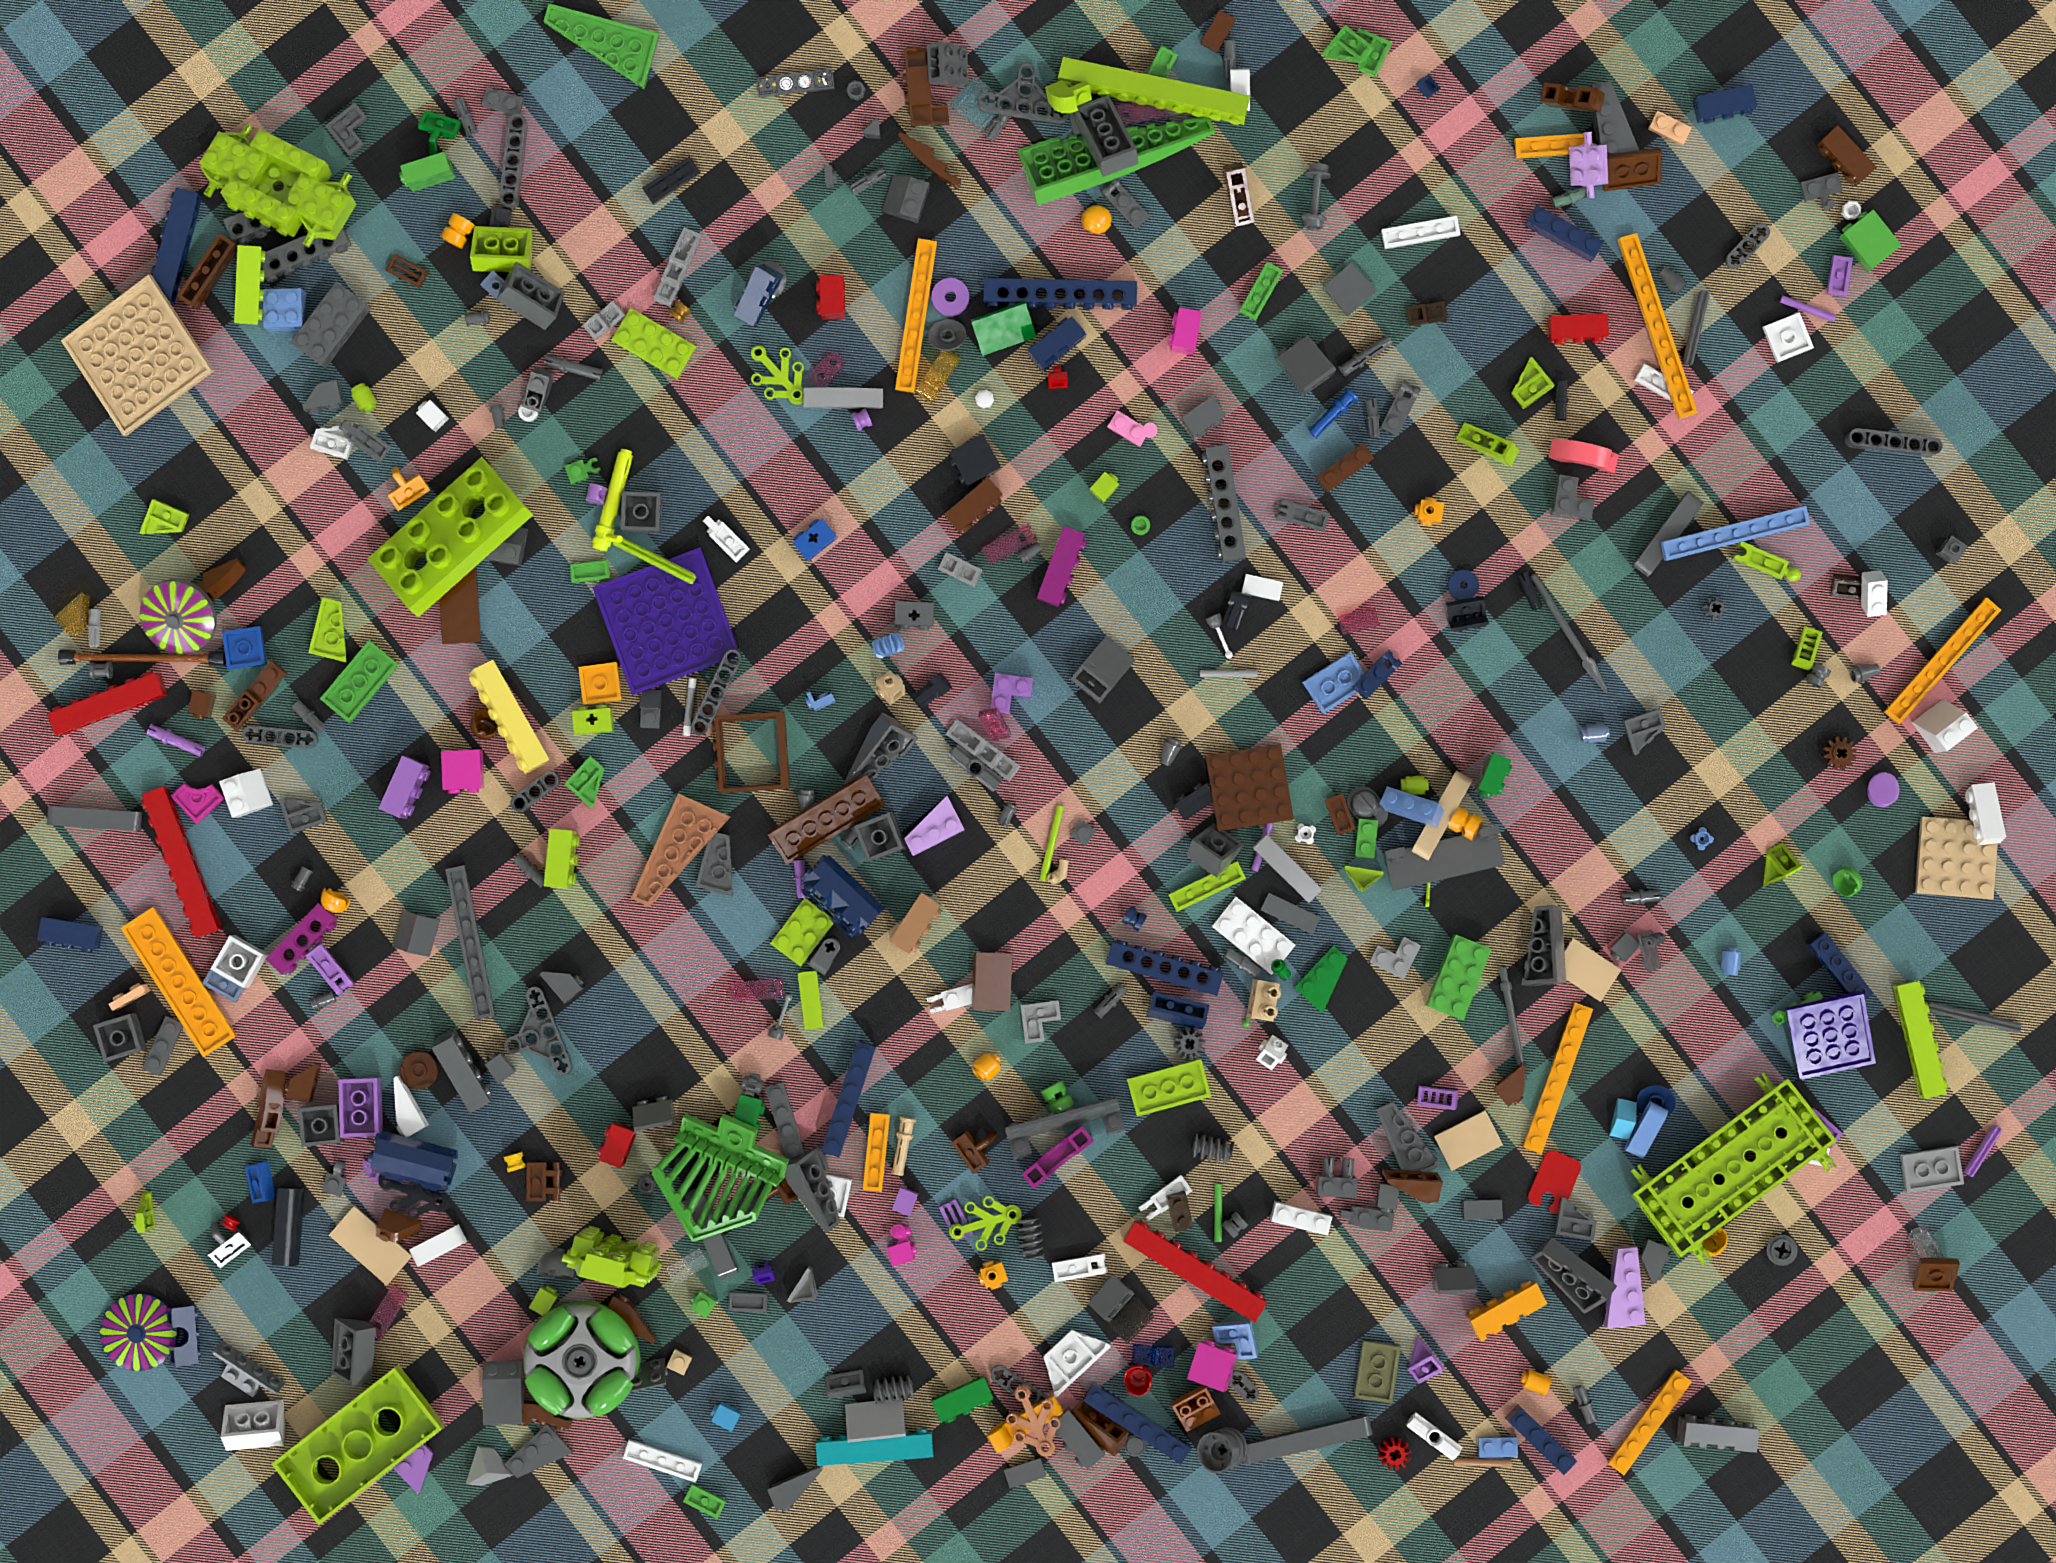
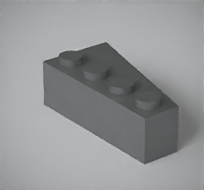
(461, 1070)
(1572, 1275)

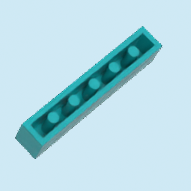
(838, 1450)

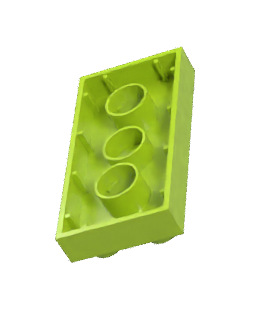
(449, 537)
(358, 1444)

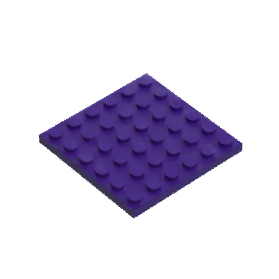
(664, 623)

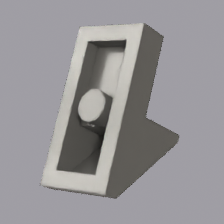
(650, 709)

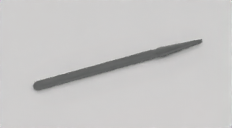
(1588, 663)

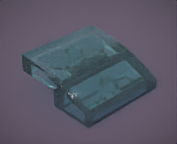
(967, 104)

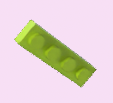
(1206, 887)

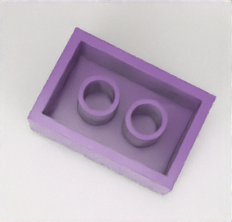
(405, 787)
(360, 1107)

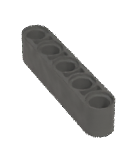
(513, 152)
(1902, 442)
(1670, 529)
(709, 698)
(94, 818)
(716, 1244)

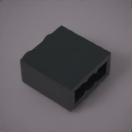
(974, 461)

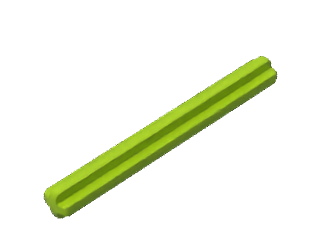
(656, 560)

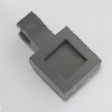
(335, 1182)

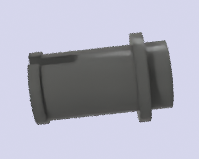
(477, 318)
(498, 416)
(1030, 552)
(1007, 814)
(301, 879)
(323, 1000)

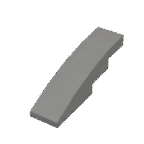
(677, 267)
(843, 398)
(982, 750)
(1287, 868)

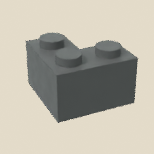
(1567, 504)

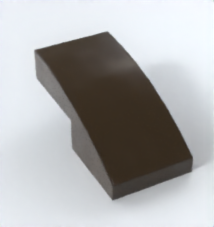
(1427, 313)

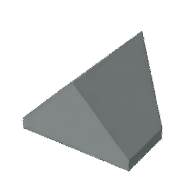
(805, 1288)
(487, 1467)

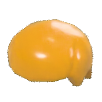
(1096, 219)
(334, 901)
(1716, 1242)

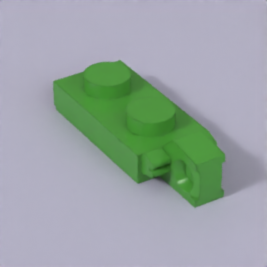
(1780, 1016)

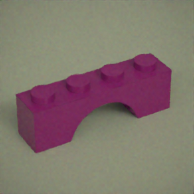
(1057, 1156)

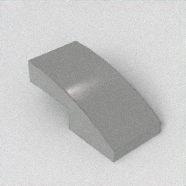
(604, 320)
(960, 569)

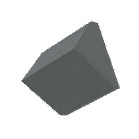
(872, 130)

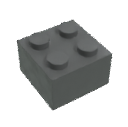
(641, 512)
(120, 1037)
(319, 1125)

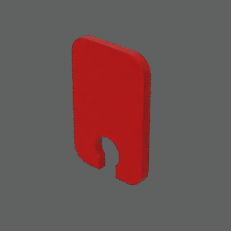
(1555, 1175)

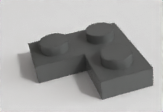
(343, 129)

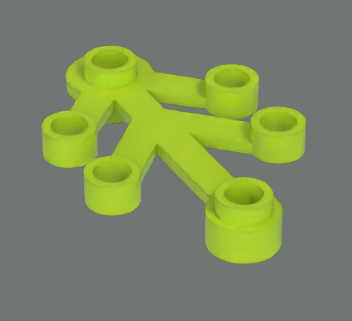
(781, 377)
(988, 1221)

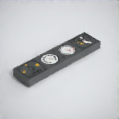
(795, 83)

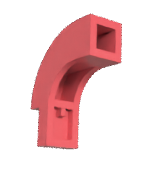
(1583, 453)

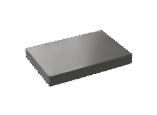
(1931, 1169)
(875, 1421)

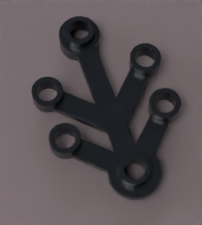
(416, 1195)

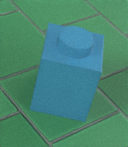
(725, 1416)

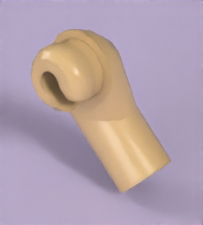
(1059, 874)

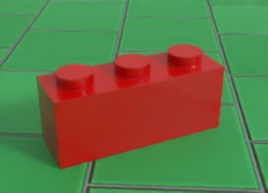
(1578, 328)

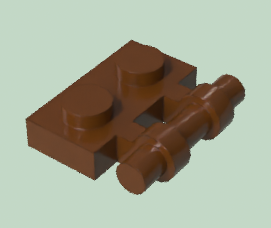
(537, 1181)

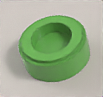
(1140, 525)

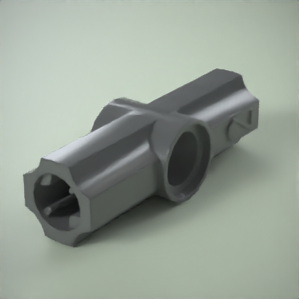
(965, 760)

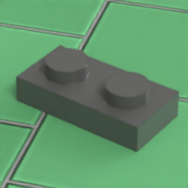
(502, 101)

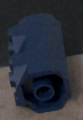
(841, 895)
(413, 1160)

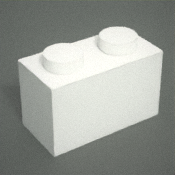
(1874, 593)

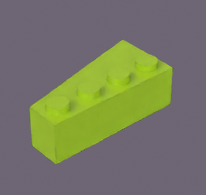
(248, 284)

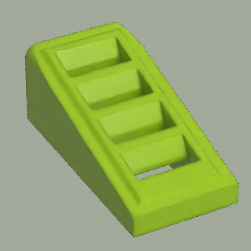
(1806, 660)

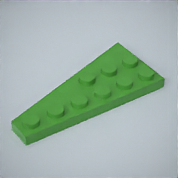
(616, 44)

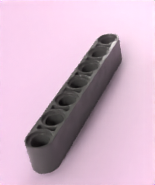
(1308, 1439)

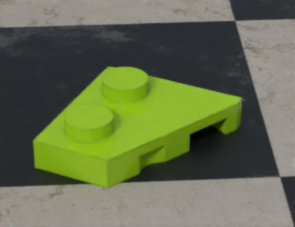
(1531, 384)
(163, 519)
(144, 1217)

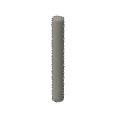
(1228, 673)

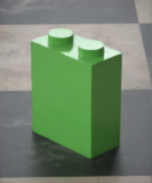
(427, 172)
(1869, 240)

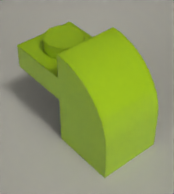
(1065, 98)

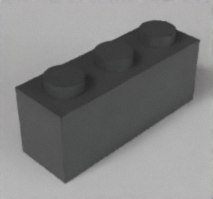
(1078, 1440)

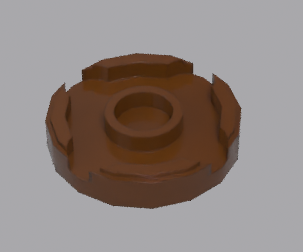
(419, 1070)

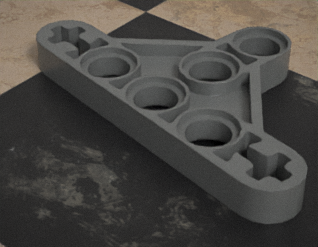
(1014, 98)
(536, 1025)

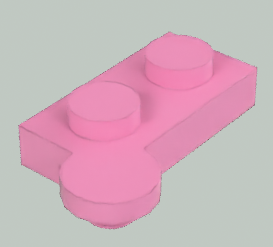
(1131, 429)

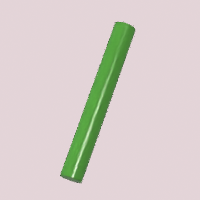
(1217, 1212)

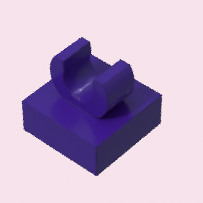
(763, 1274)

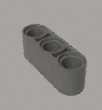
(526, 794)

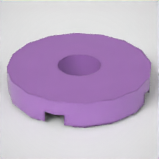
(950, 308)

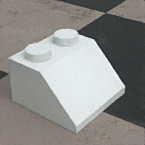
(246, 793)

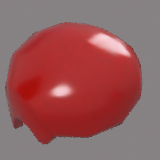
(1137, 1380)

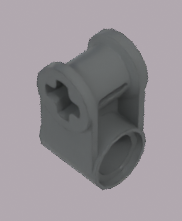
(823, 958)

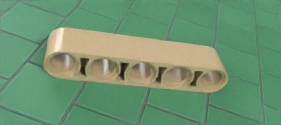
(1449, 801)

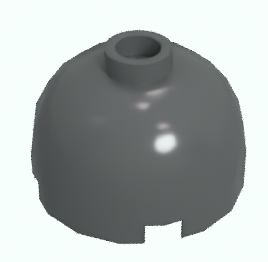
(552, 1266)

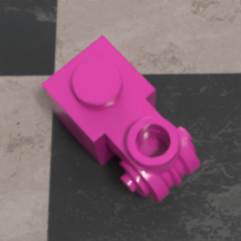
(903, 1250)

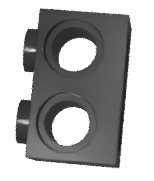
(248, 230)

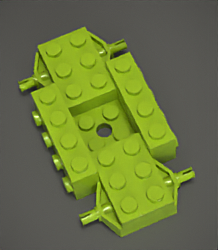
(253, 169)
(613, 1259)

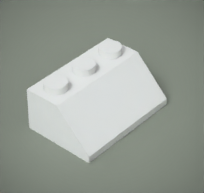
(253, 1425)

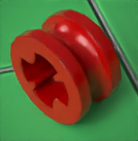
(230, 1222)

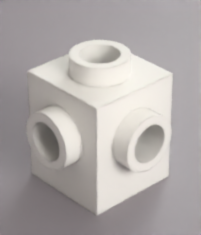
(1272, 1052)

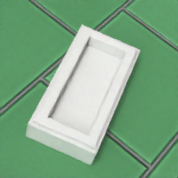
(1262, 587)

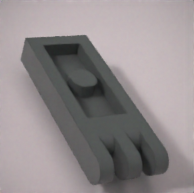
(1303, 516)

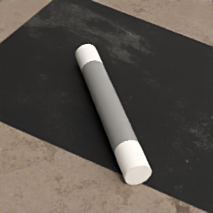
(689, 707)

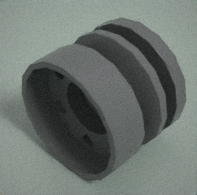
(1222, 1450)

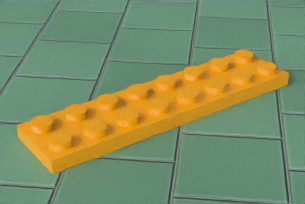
(178, 981)

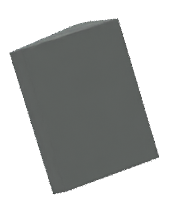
(416, 933)

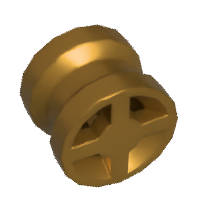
(679, 312)

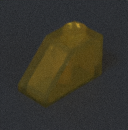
(74, 615)

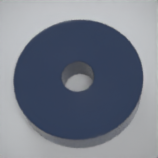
(1470, 580)

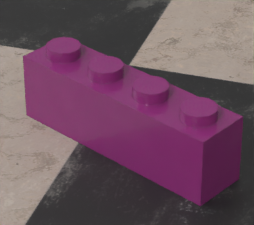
(1061, 566)

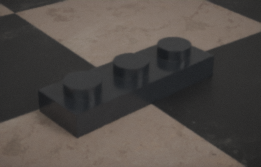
(671, 180)

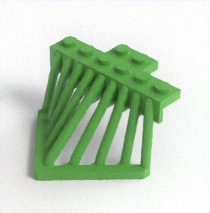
(734, 1147)

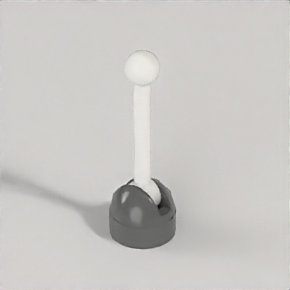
(1215, 622)

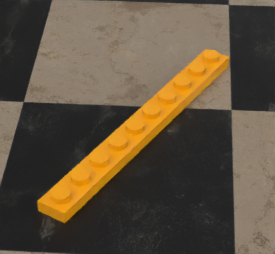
(1657, 326)

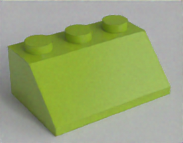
(500, 248)

